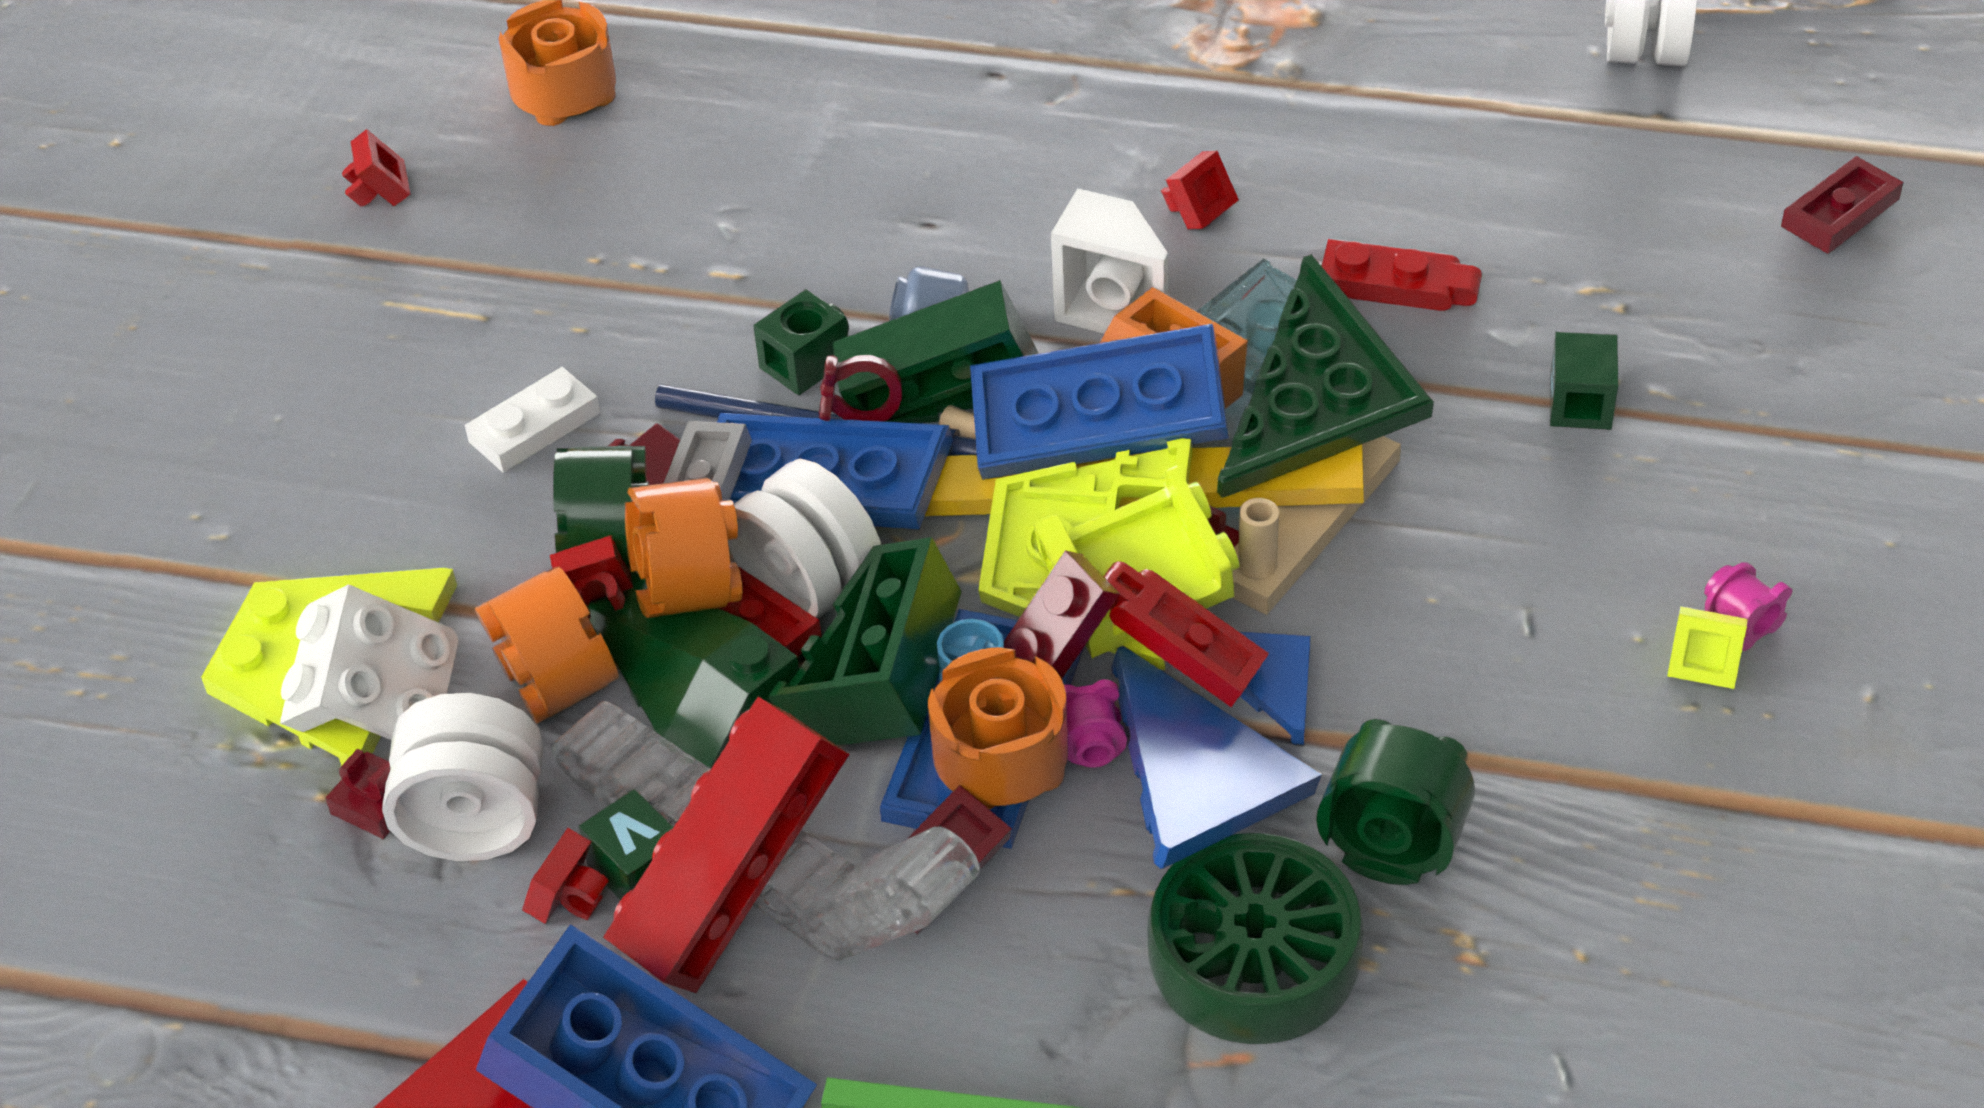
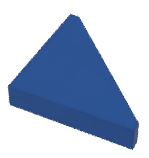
(1281, 681)

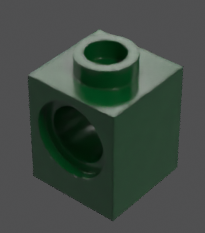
(798, 339)

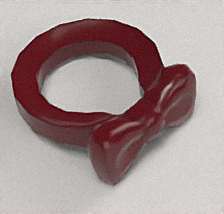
(837, 371)

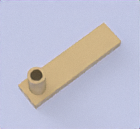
(1285, 540)

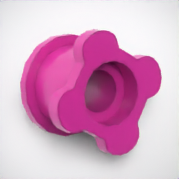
(1740, 594)
(1094, 724)

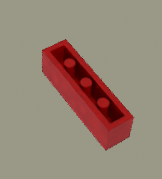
(725, 846)

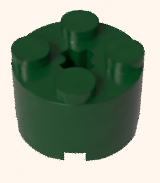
(592, 493)
(1397, 802)

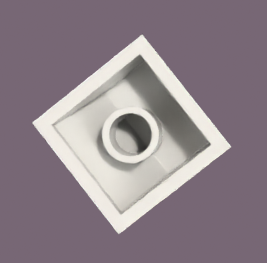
(1103, 260)

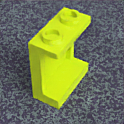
(1155, 533)

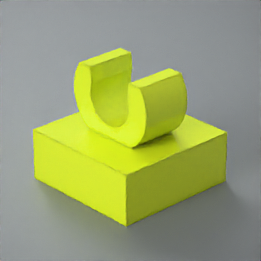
(1707, 647)

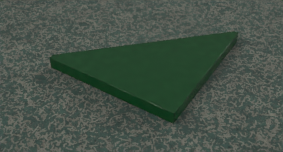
(1319, 388)

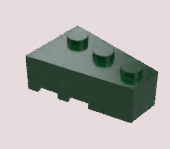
(935, 353)
(880, 652)

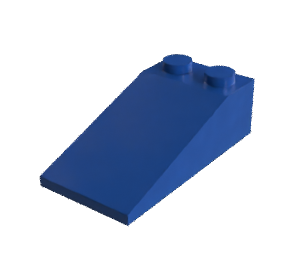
(614, 1037)

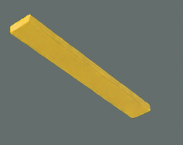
(1320, 483)

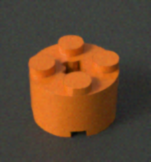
(558, 60)
(681, 546)
(547, 643)
(999, 727)

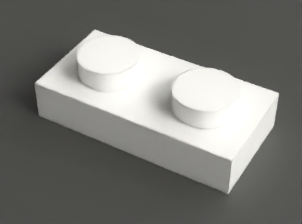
(532, 419)

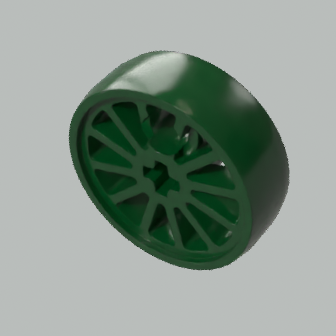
(1255, 938)

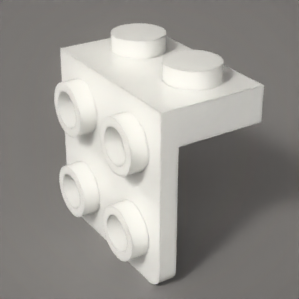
(364, 662)

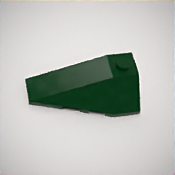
(691, 668)

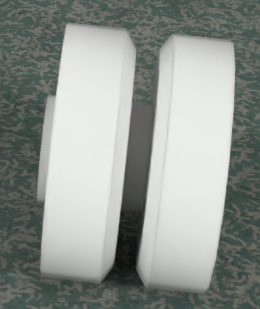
(1670, 25)
(803, 535)
(463, 777)

